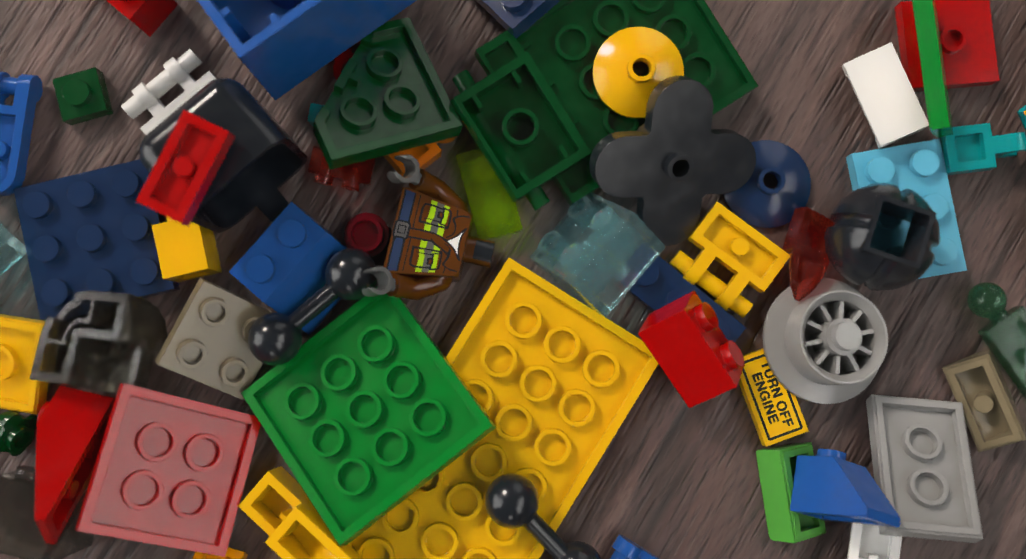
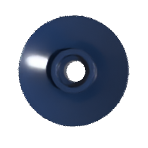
(766, 206)

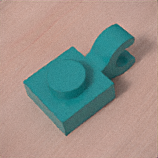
(976, 150)

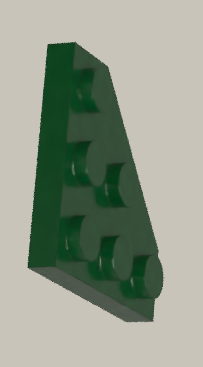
(385, 100)

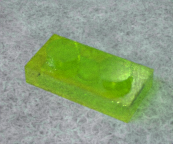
(489, 202)

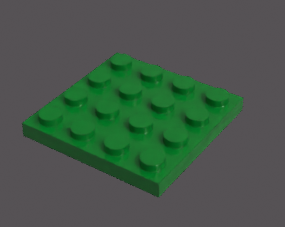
(367, 413)

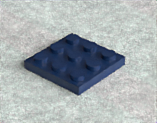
(90, 236)

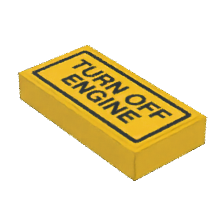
(769, 403)

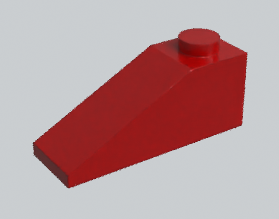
(66, 452)

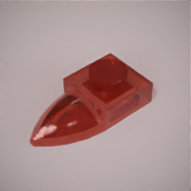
(807, 250)

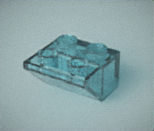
(598, 251)

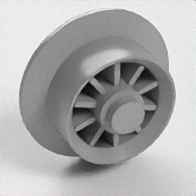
(825, 343)

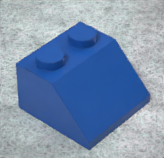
(289, 263)

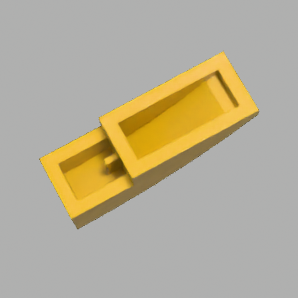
(291, 520)

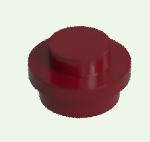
(367, 233)

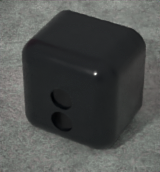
(255, 164)

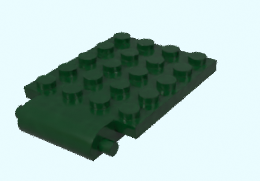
(539, 101)

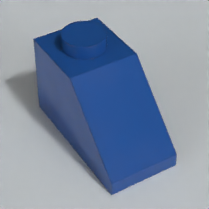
(839, 491)

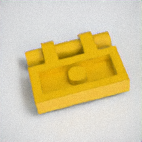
(736, 247)

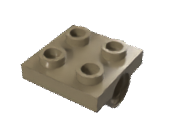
(212, 339)

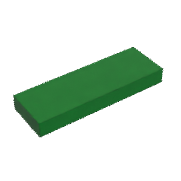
(932, 67)

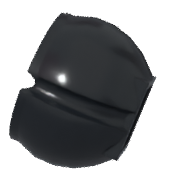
(853, 229)

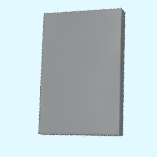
(924, 467)

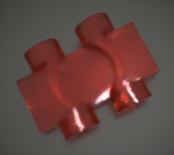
(350, 175)

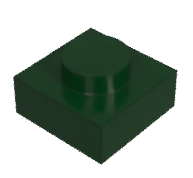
(82, 96)

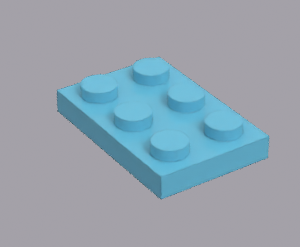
(922, 170)

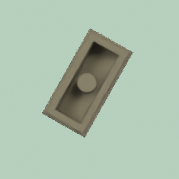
(985, 400)

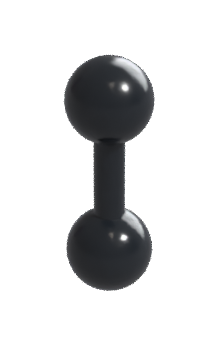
(278, 336)
(514, 503)

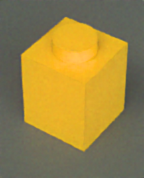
(185, 251)

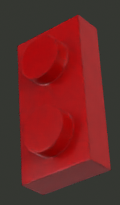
(186, 168)

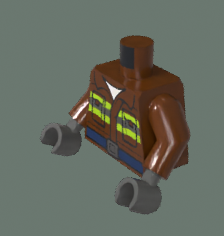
(427, 238)

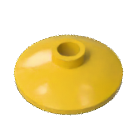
(614, 74)

